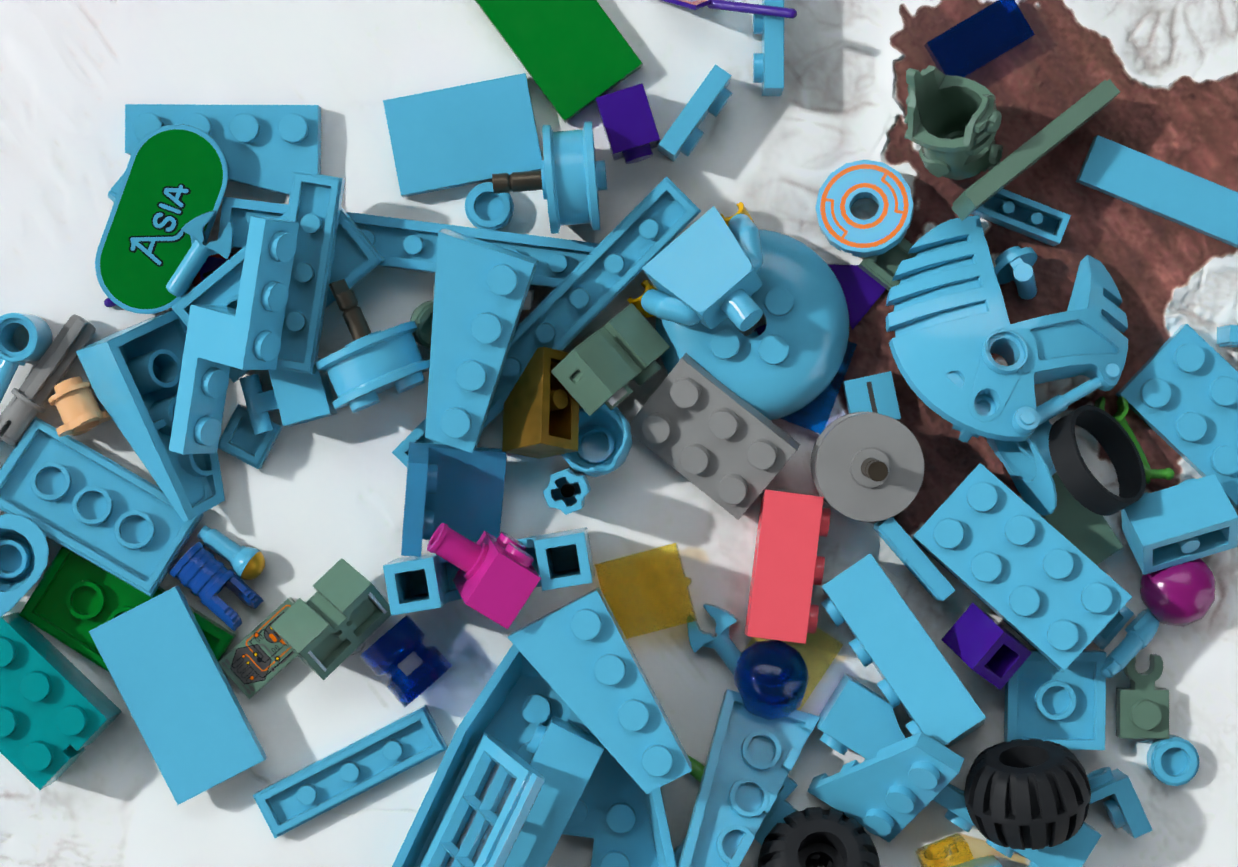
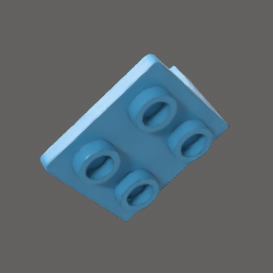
(453, 490)

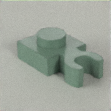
(1142, 708)

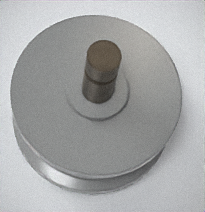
(867, 466)

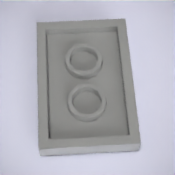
(712, 437)

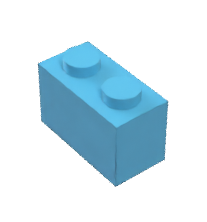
(1180, 524)

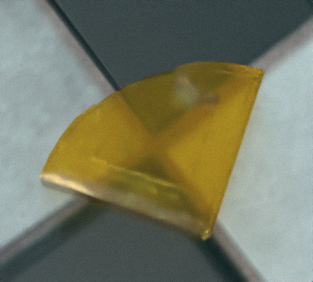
(945, 852)

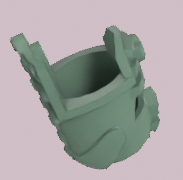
(952, 123)

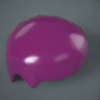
(1179, 592)

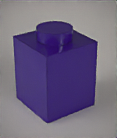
(628, 124)
(986, 646)

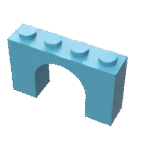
(428, 583)

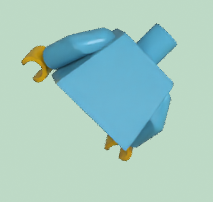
(707, 273)

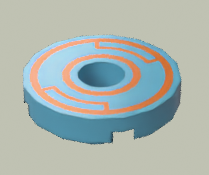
(860, 181)

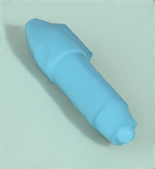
(1138, 636)

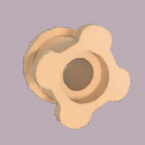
(77, 407)

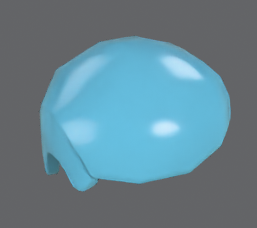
(602, 442)

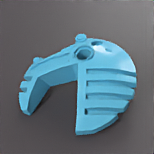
(955, 316)

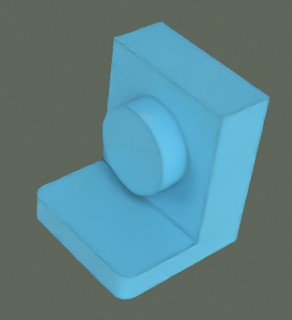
(1123, 804)

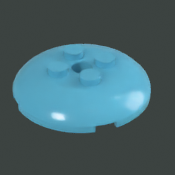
(801, 339)

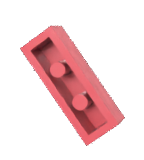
(786, 566)

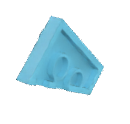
(892, 786)

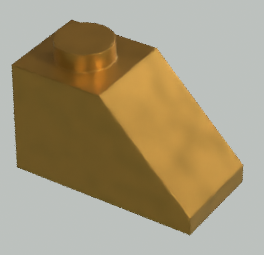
(539, 411)

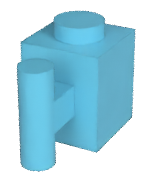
(295, 394)

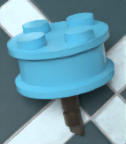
(373, 359)

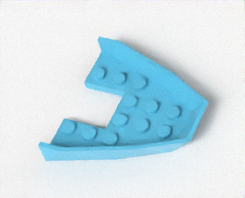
(613, 809)

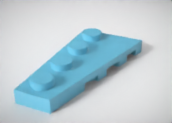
(257, 140)

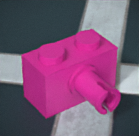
(492, 574)

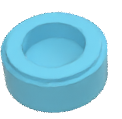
(488, 209)
(1173, 760)

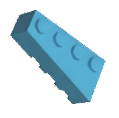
(902, 653)

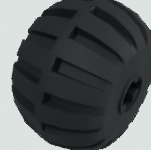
(1027, 794)
(818, 838)

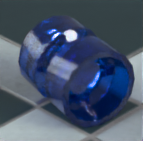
(393, 648)

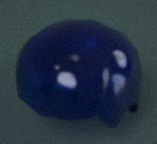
(771, 679)

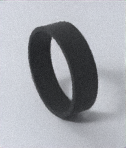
(1074, 471)

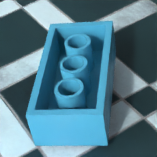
(1021, 567)

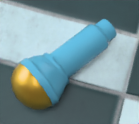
(245, 561)

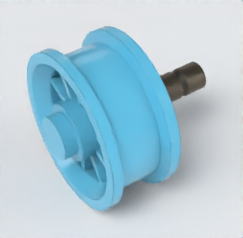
(567, 177)

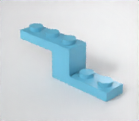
(234, 337)

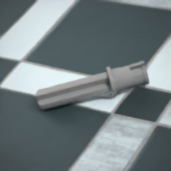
(46, 374)

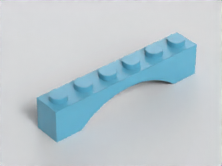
(866, 723)

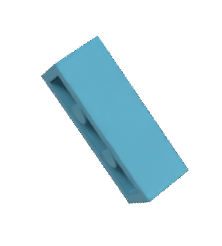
(1025, 217)

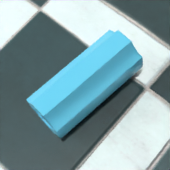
(567, 504)

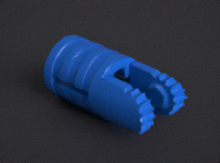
(207, 578)

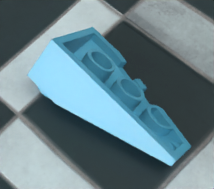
(138, 384)

